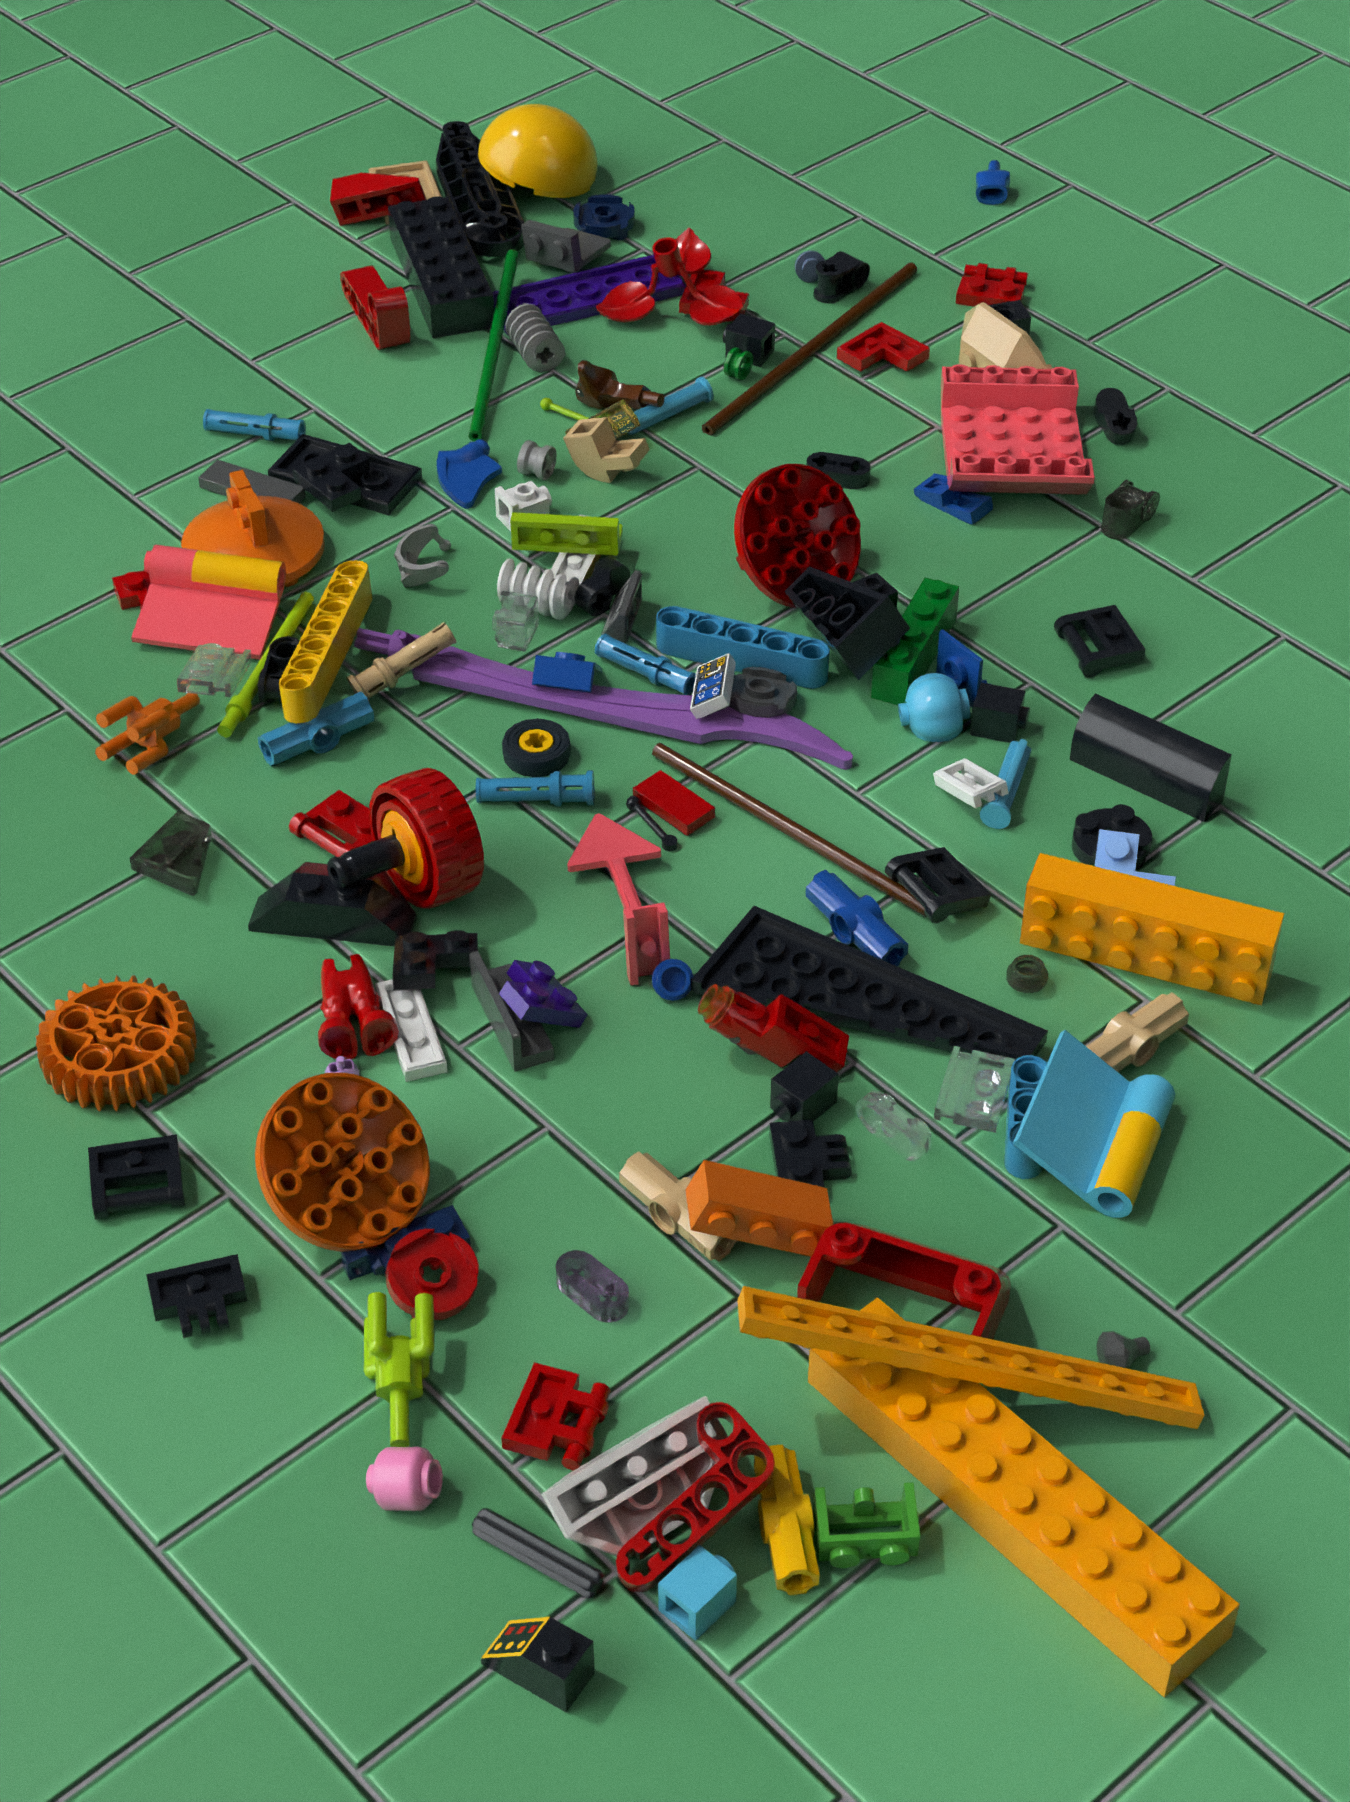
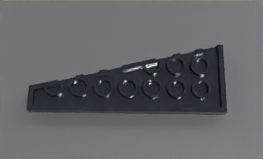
(857, 990)

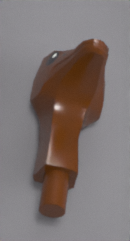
(601, 389)

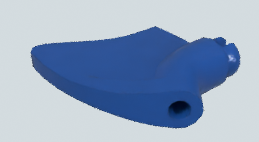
(466, 471)

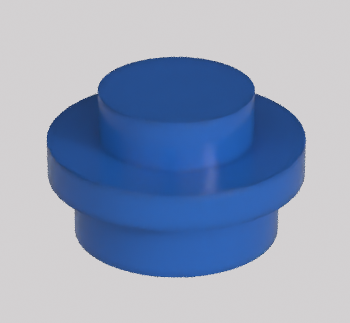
(672, 979)

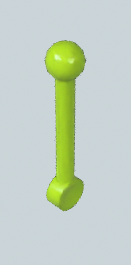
(547, 404)

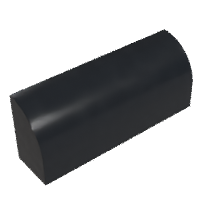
(1150, 757)

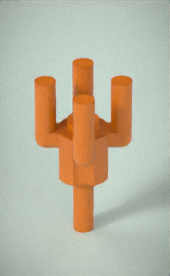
(144, 726)

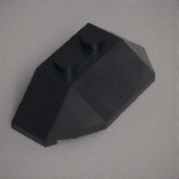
(313, 907)

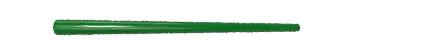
(493, 346)

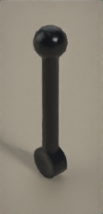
(669, 842)

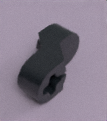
(1115, 416)
(596, 592)

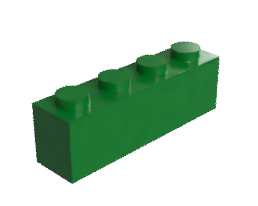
(927, 613)

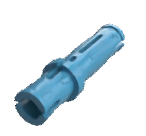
(218, 422)
(658, 670)

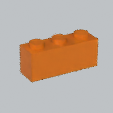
(757, 1208)

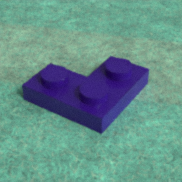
(539, 996)

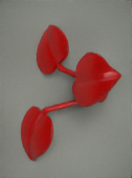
(674, 257)

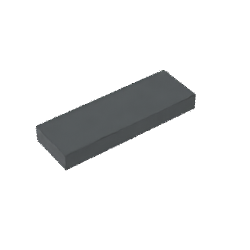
(217, 479)

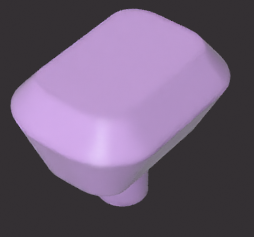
(342, 1066)

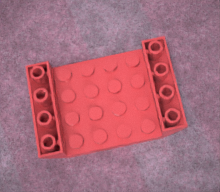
(1012, 430)

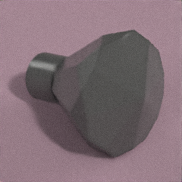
(1120, 1350)

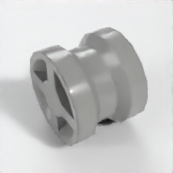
(536, 460)

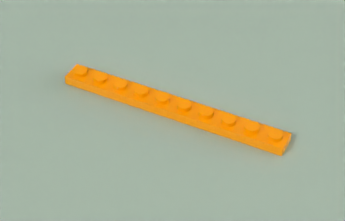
(968, 1357)

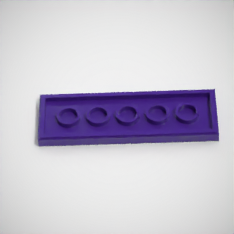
(578, 293)

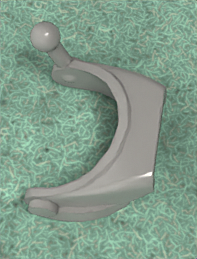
(408, 553)

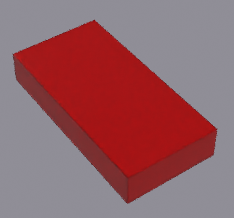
(674, 802)

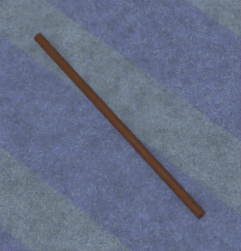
(808, 349)

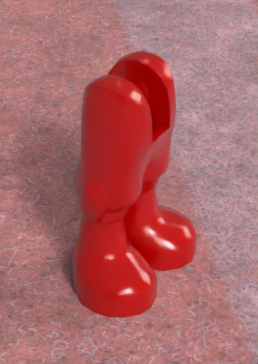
(348, 994)

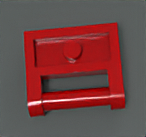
(339, 816)

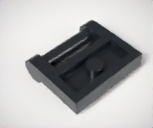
(1109, 633)
(945, 875)
(135, 1165)

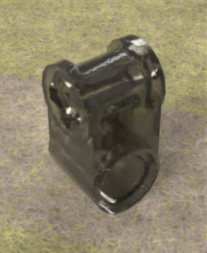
(1127, 510)

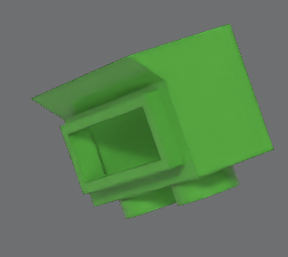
(864, 1512)

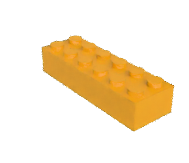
(1150, 928)

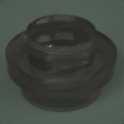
(1027, 974)

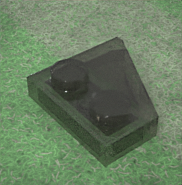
(175, 853)

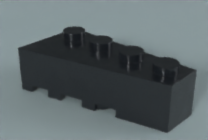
(848, 617)

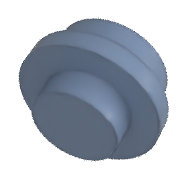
(806, 265)

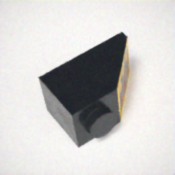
(543, 1659)

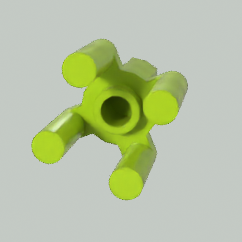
(398, 1361)

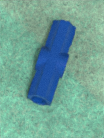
(855, 918)

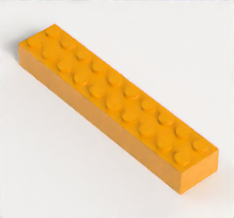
(1037, 1511)

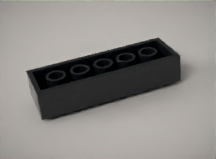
(441, 267)

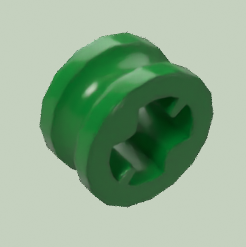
(738, 363)

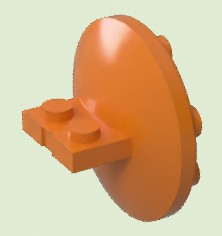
(259, 529)
(342, 1161)

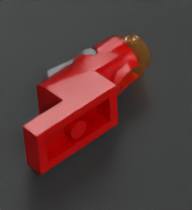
(773, 1031)

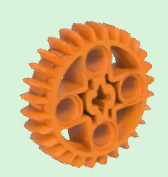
(116, 1043)

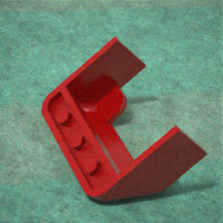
(910, 1267)

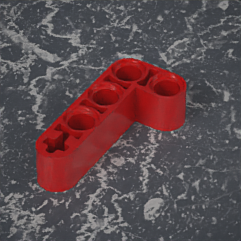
(379, 309)
(688, 1507)

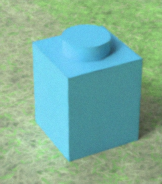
(697, 1591)

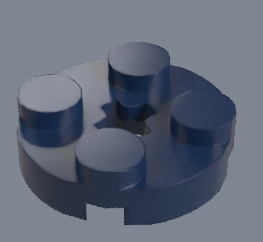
(605, 216)

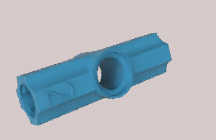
(318, 734)

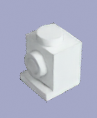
(521, 499)

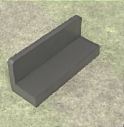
(521, 1040)

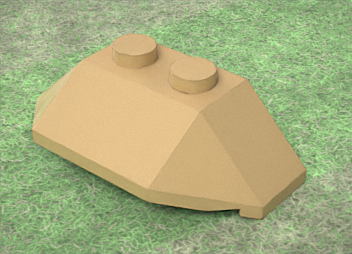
(995, 340)

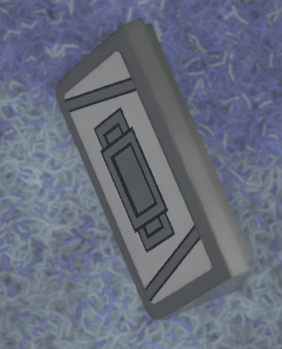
(624, 609)

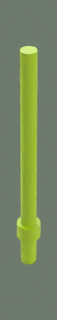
(240, 704)

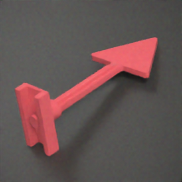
(646, 926)

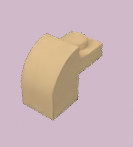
(598, 451)

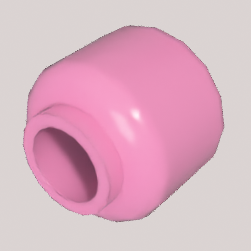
(404, 1478)

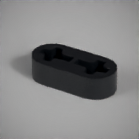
(845, 470)

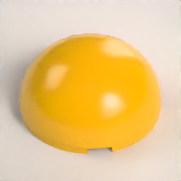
(540, 151)

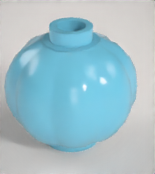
(934, 708)

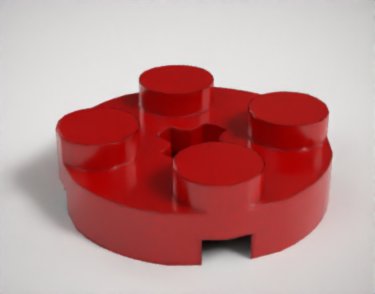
(437, 1251)

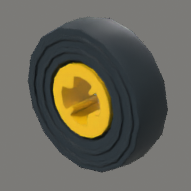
(536, 762)

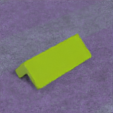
(565, 533)

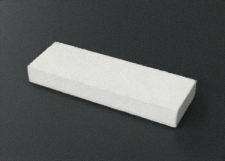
(417, 1040)

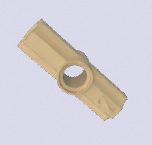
(1138, 1035)
(668, 1203)

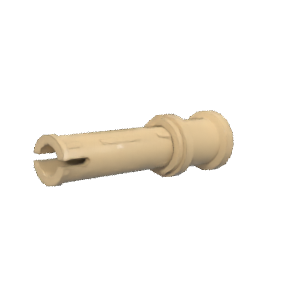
(387, 671)

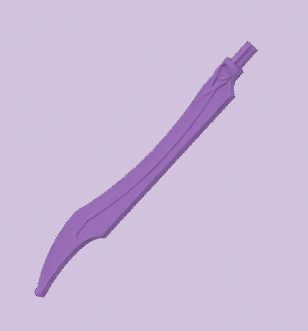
(638, 710)

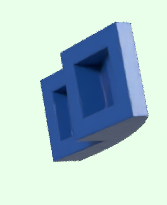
(962, 505)

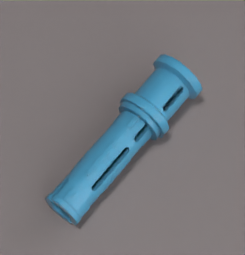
(489, 789)

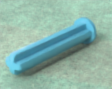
(674, 404)
(997, 812)

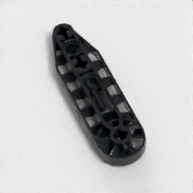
(461, 175)

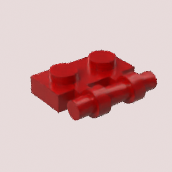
(990, 285)
(541, 1413)

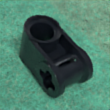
(839, 277)
(275, 664)

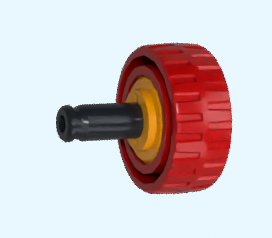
(420, 839)

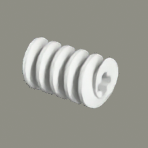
(554, 596)

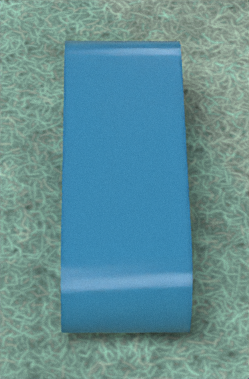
(1023, 1082)

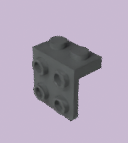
(561, 246)

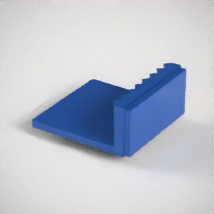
(959, 664)
(565, 672)

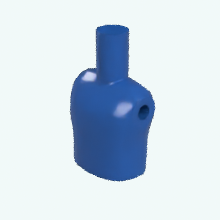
(992, 184)

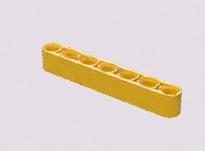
(325, 642)

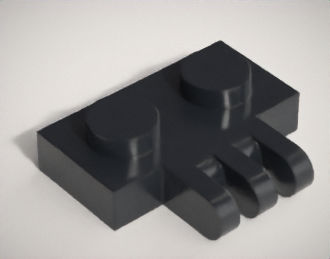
(808, 1157)
(197, 1292)

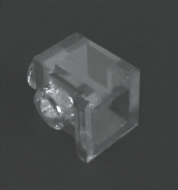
(516, 620)

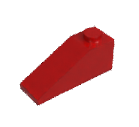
(369, 195)

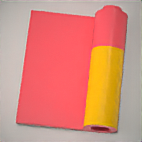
(209, 599)

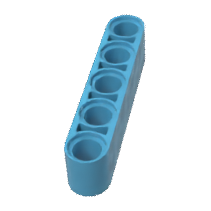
(708, 636)

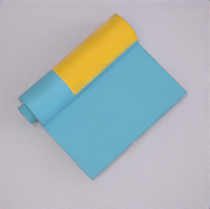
(1094, 1126)

